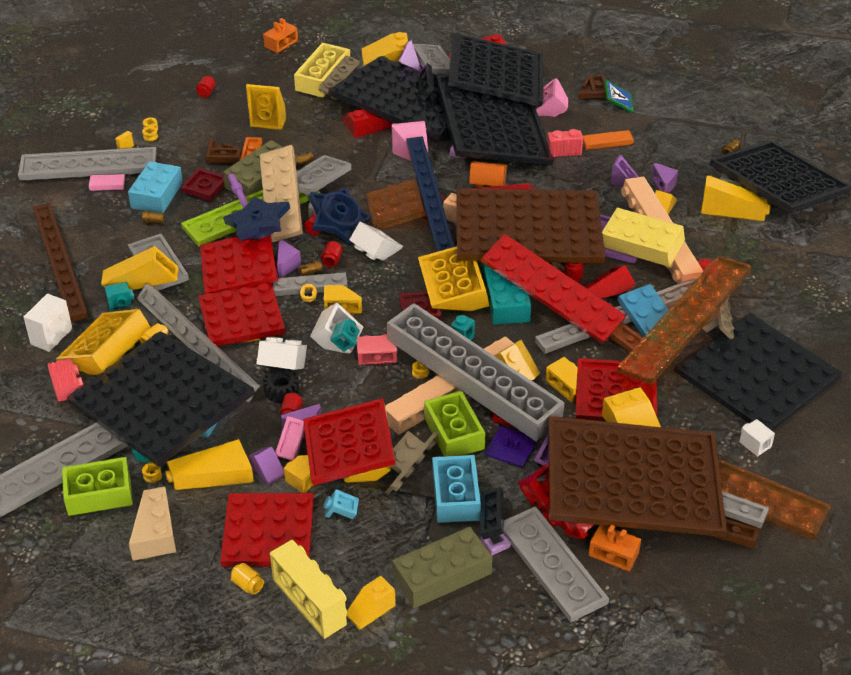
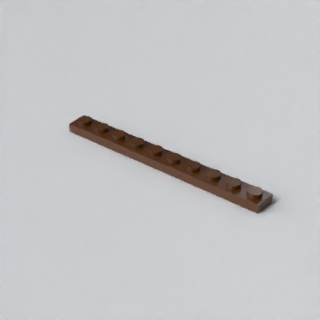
(60, 262)

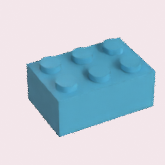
(155, 187)
(456, 489)

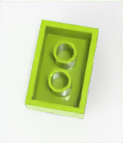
(455, 425)
(97, 486)

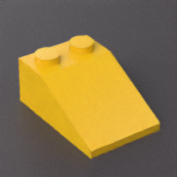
(389, 47)
(265, 107)
(630, 408)

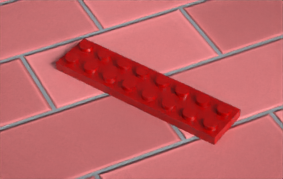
(553, 288)

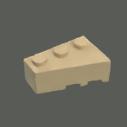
(153, 526)

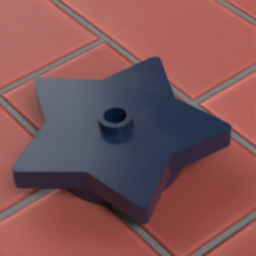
(337, 213)
(257, 219)

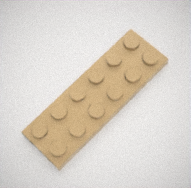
(281, 185)

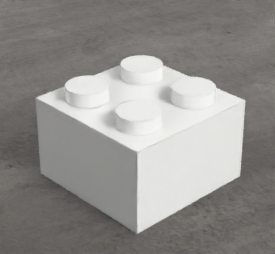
(48, 322)
(281, 354)

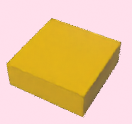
(124, 141)

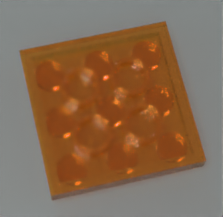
(395, 204)

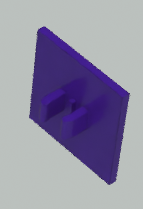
(511, 447)

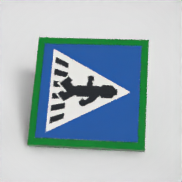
(618, 96)

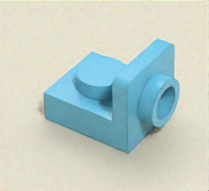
(341, 504)

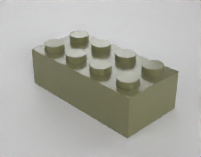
(249, 170)
(441, 567)

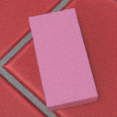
(107, 182)
(290, 439)

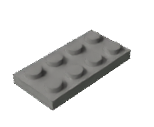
(434, 56)
(320, 173)
(160, 242)

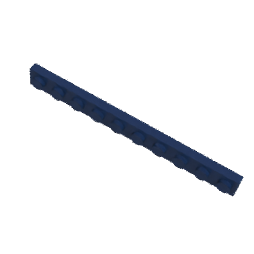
(429, 194)

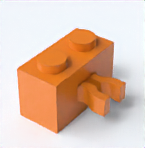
(280, 36)
(487, 174)
(615, 547)

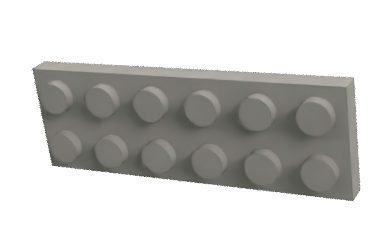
(554, 564)

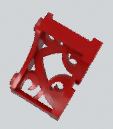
(538, 494)

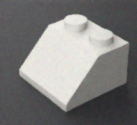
(374, 242)
(326, 324)

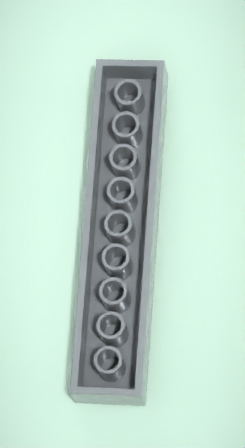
(474, 371)

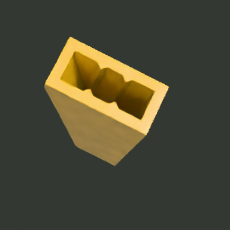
(732, 201)
(146, 267)
(211, 467)

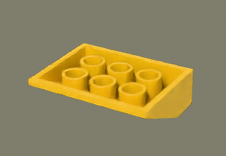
(453, 282)
(106, 341)

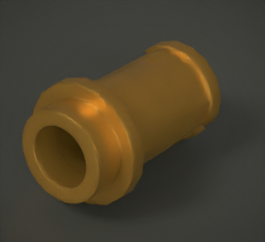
(731, 147)
(304, 159)
(153, 217)
(307, 269)

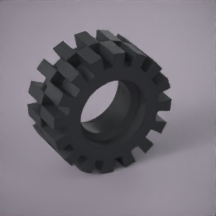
(280, 377)

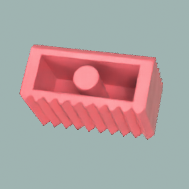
(565, 142)
(376, 350)
(64, 378)

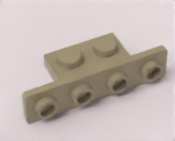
(341, 72)
(722, 318)
(407, 452)

